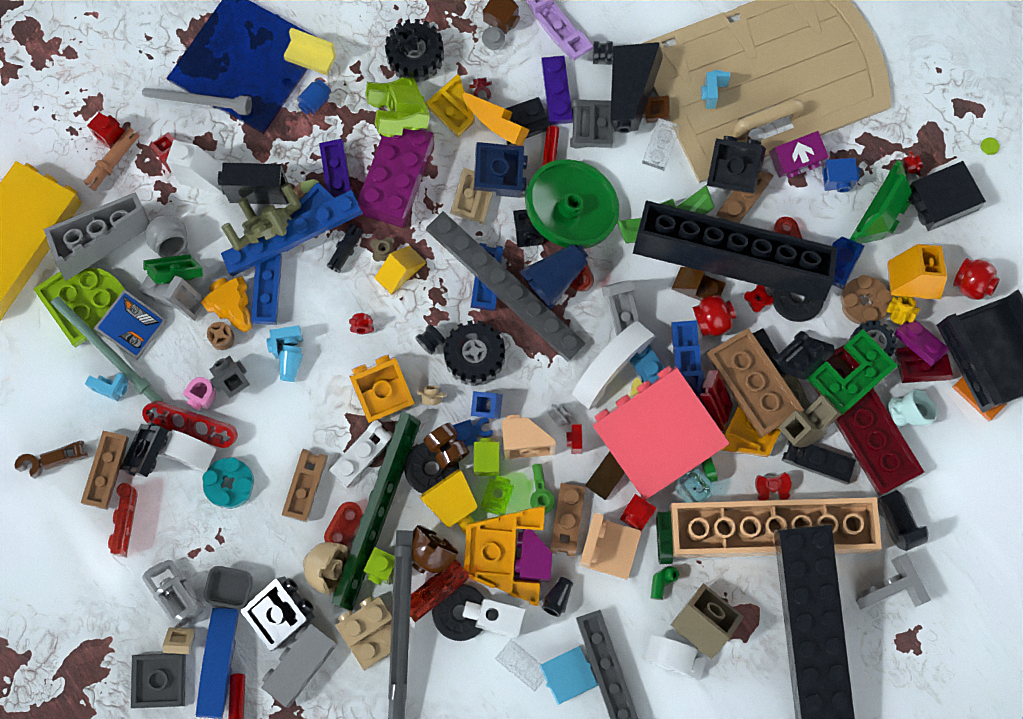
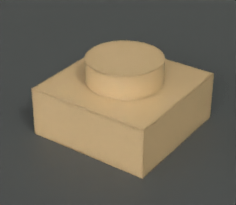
(178, 640)

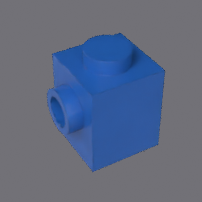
(840, 174)

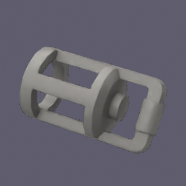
(169, 587)

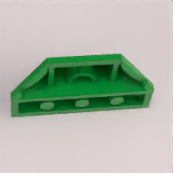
(885, 207)

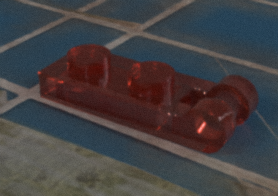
(123, 520)
(437, 589)

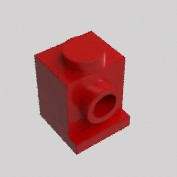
(105, 129)
(637, 513)

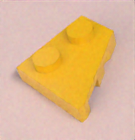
(451, 107)

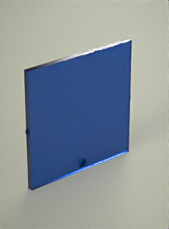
(241, 55)

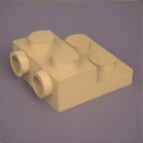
(367, 631)

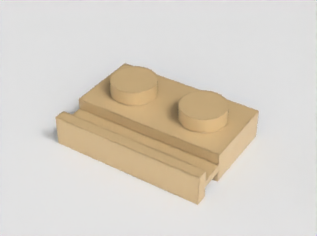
(468, 202)

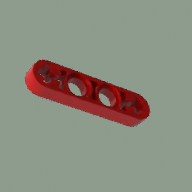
(190, 421)

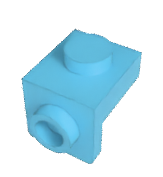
(709, 91)

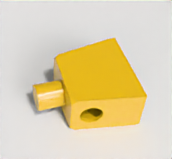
(451, 500)

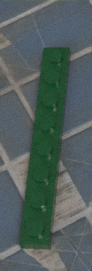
(376, 511)

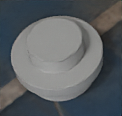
(493, 38)

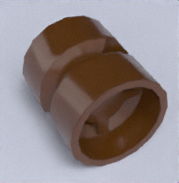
(442, 438)

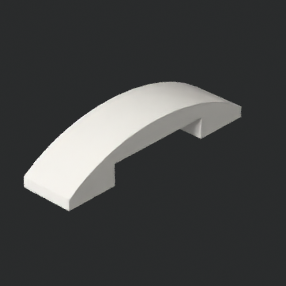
(611, 362)

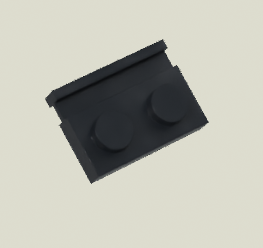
(531, 116)

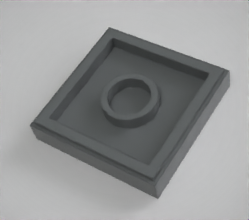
(158, 680)

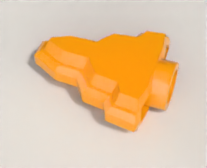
(229, 302)

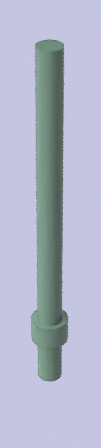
(141, 385)

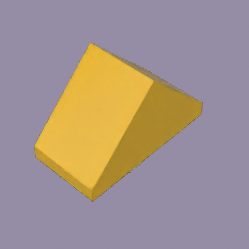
(399, 268)

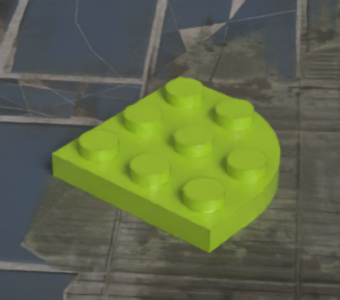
(86, 293)

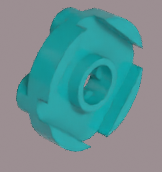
(242, 486)

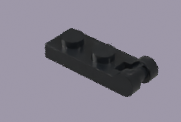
(821, 462)

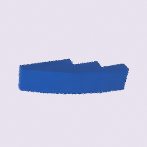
(687, 354)
(217, 663)

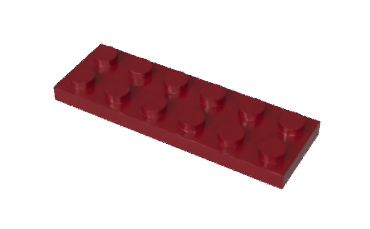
(874, 435)

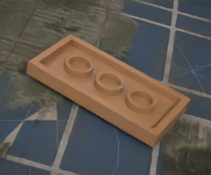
(754, 382)

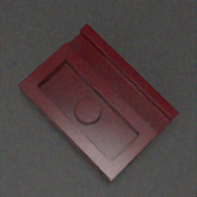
(915, 369)
(716, 398)

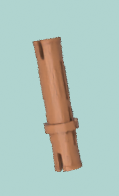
(110, 160)

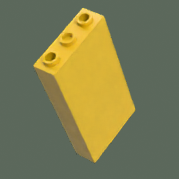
(26, 208)

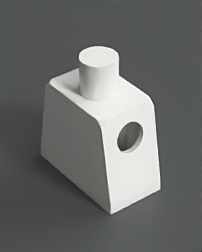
(507, 617)

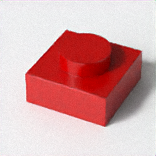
(574, 439)

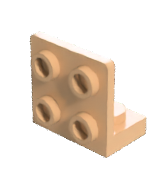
(610, 547)

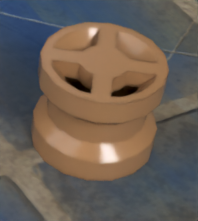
(216, 332)

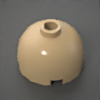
(325, 565)

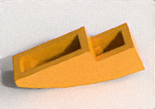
(496, 119)

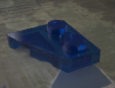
(846, 259)

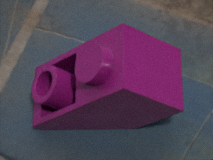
(535, 557)

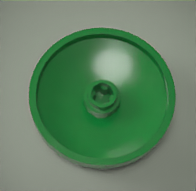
(572, 203)

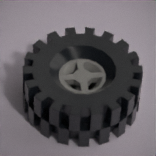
(429, 52)
(472, 340)

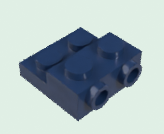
(500, 169)

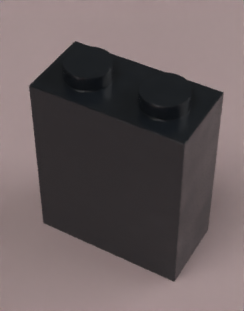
(253, 181)
(945, 196)

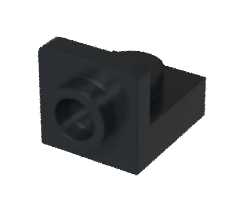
(525, 231)

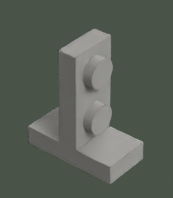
(175, 294)
(621, 304)
(908, 580)

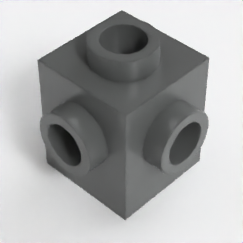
(229, 376)

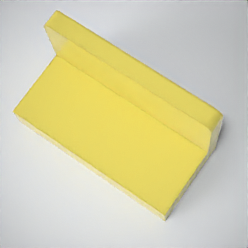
(310, 52)

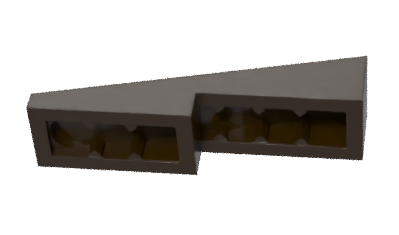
(605, 477)

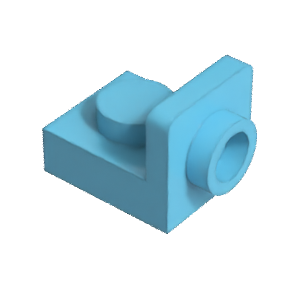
(286, 336)
(108, 388)

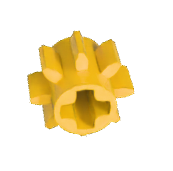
(902, 309)

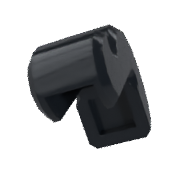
(901, 522)

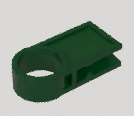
(664, 537)

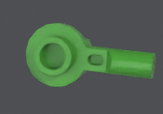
(541, 495)

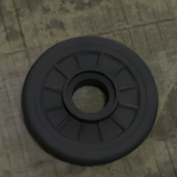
(795, 310)
(415, 469)
(446, 622)

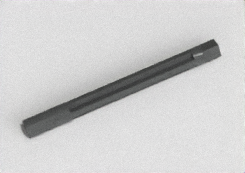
(400, 624)

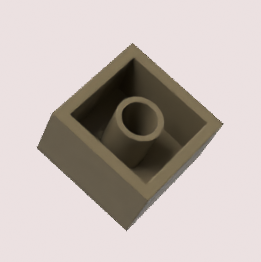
(707, 621)

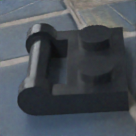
(806, 360)

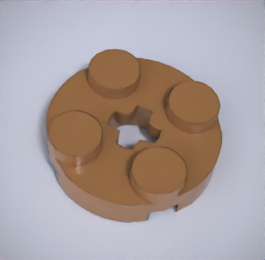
(865, 286)

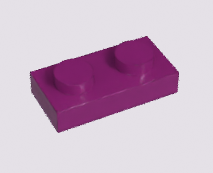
(921, 342)

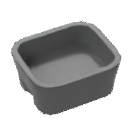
(228, 587)

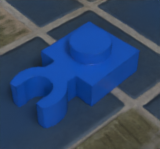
(469, 433)

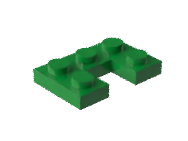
(873, 367)

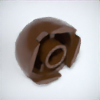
(431, 552)

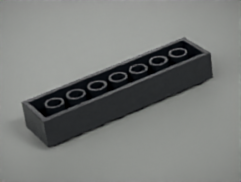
(736, 250)
(813, 622)

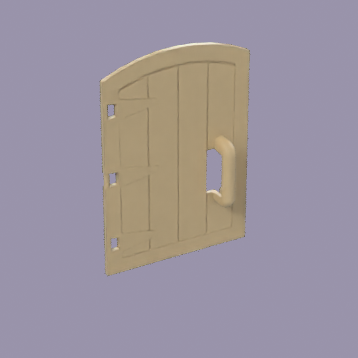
(782, 61)

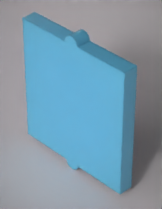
(568, 675)

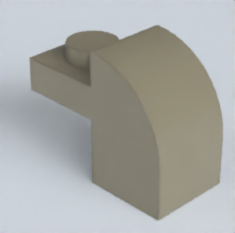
(810, 426)

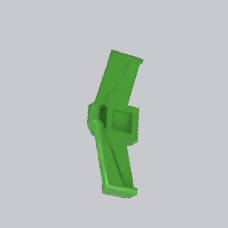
(698, 202)

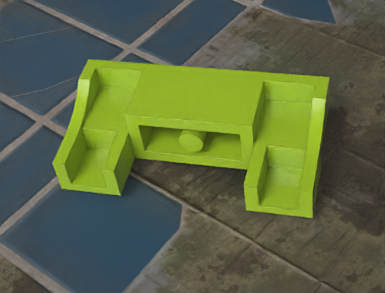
(404, 106)

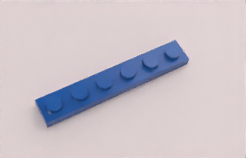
(298, 231)

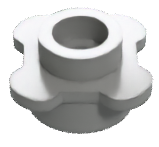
(559, 415)

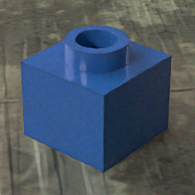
(480, 401)

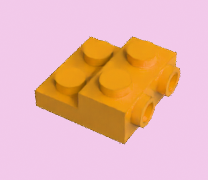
(381, 388)

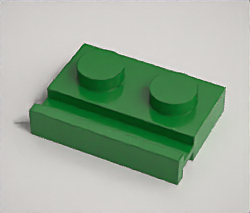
(166, 268)

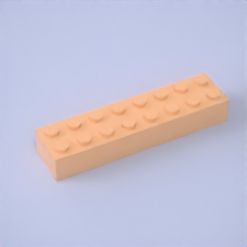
(748, 526)

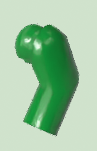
(662, 579)

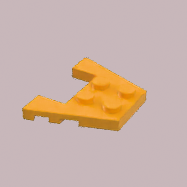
(745, 439)
(492, 552)

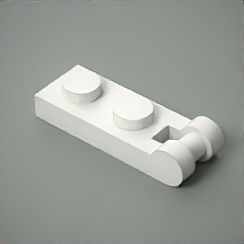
(361, 454)

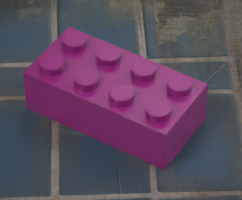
(396, 176)

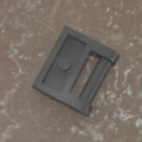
(599, 124)

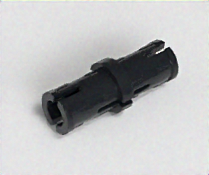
(345, 248)

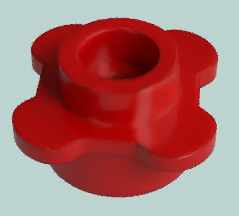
(913, 163)
(758, 305)
(361, 323)

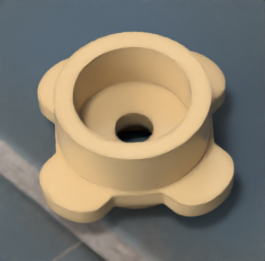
(431, 395)

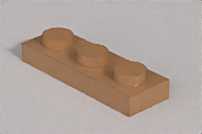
(105, 470)

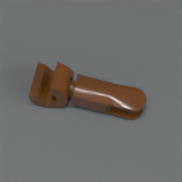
(50, 459)

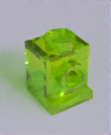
(497, 505)

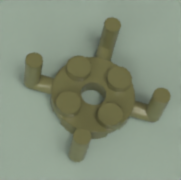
(269, 224)

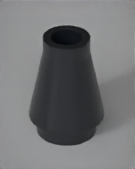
(557, 598)

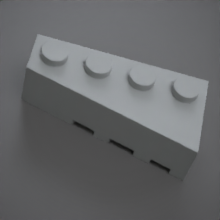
(95, 234)

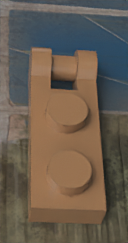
(740, 203)
(304, 486)
(567, 518)

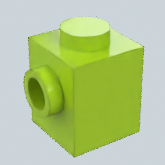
(486, 457)
(380, 567)

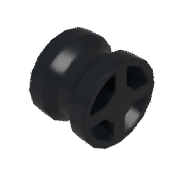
(602, 52)
(430, 339)

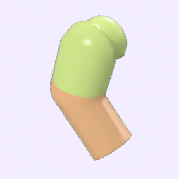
(304, 187)

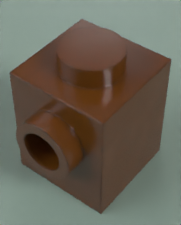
(501, 14)

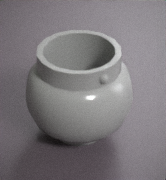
(166, 236)

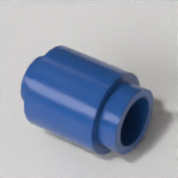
(313, 97)

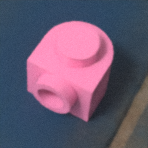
(200, 393)

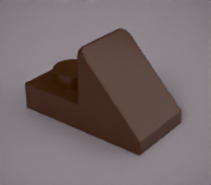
(696, 284)

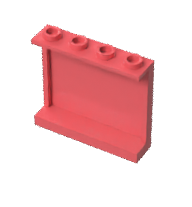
(659, 432)

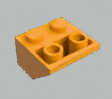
(918, 272)

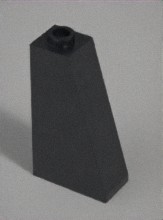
(632, 82)

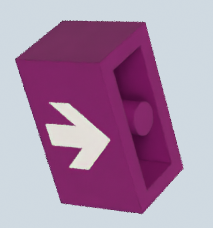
(799, 154)

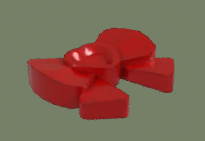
(780, 484)

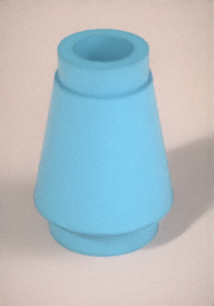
(289, 361)

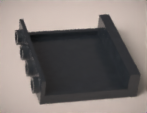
(989, 349)

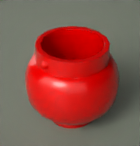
(976, 279)
(714, 315)

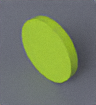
(990, 146)

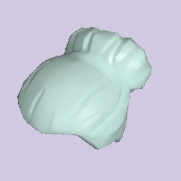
(913, 409)

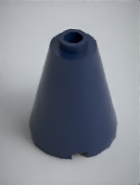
(555, 273)

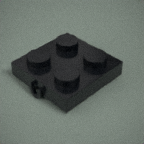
(144, 450)

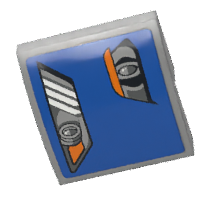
(130, 324)

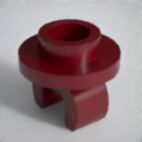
(480, 84)

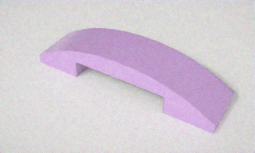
(559, 28)

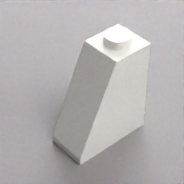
(194, 167)

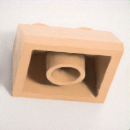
(525, 439)

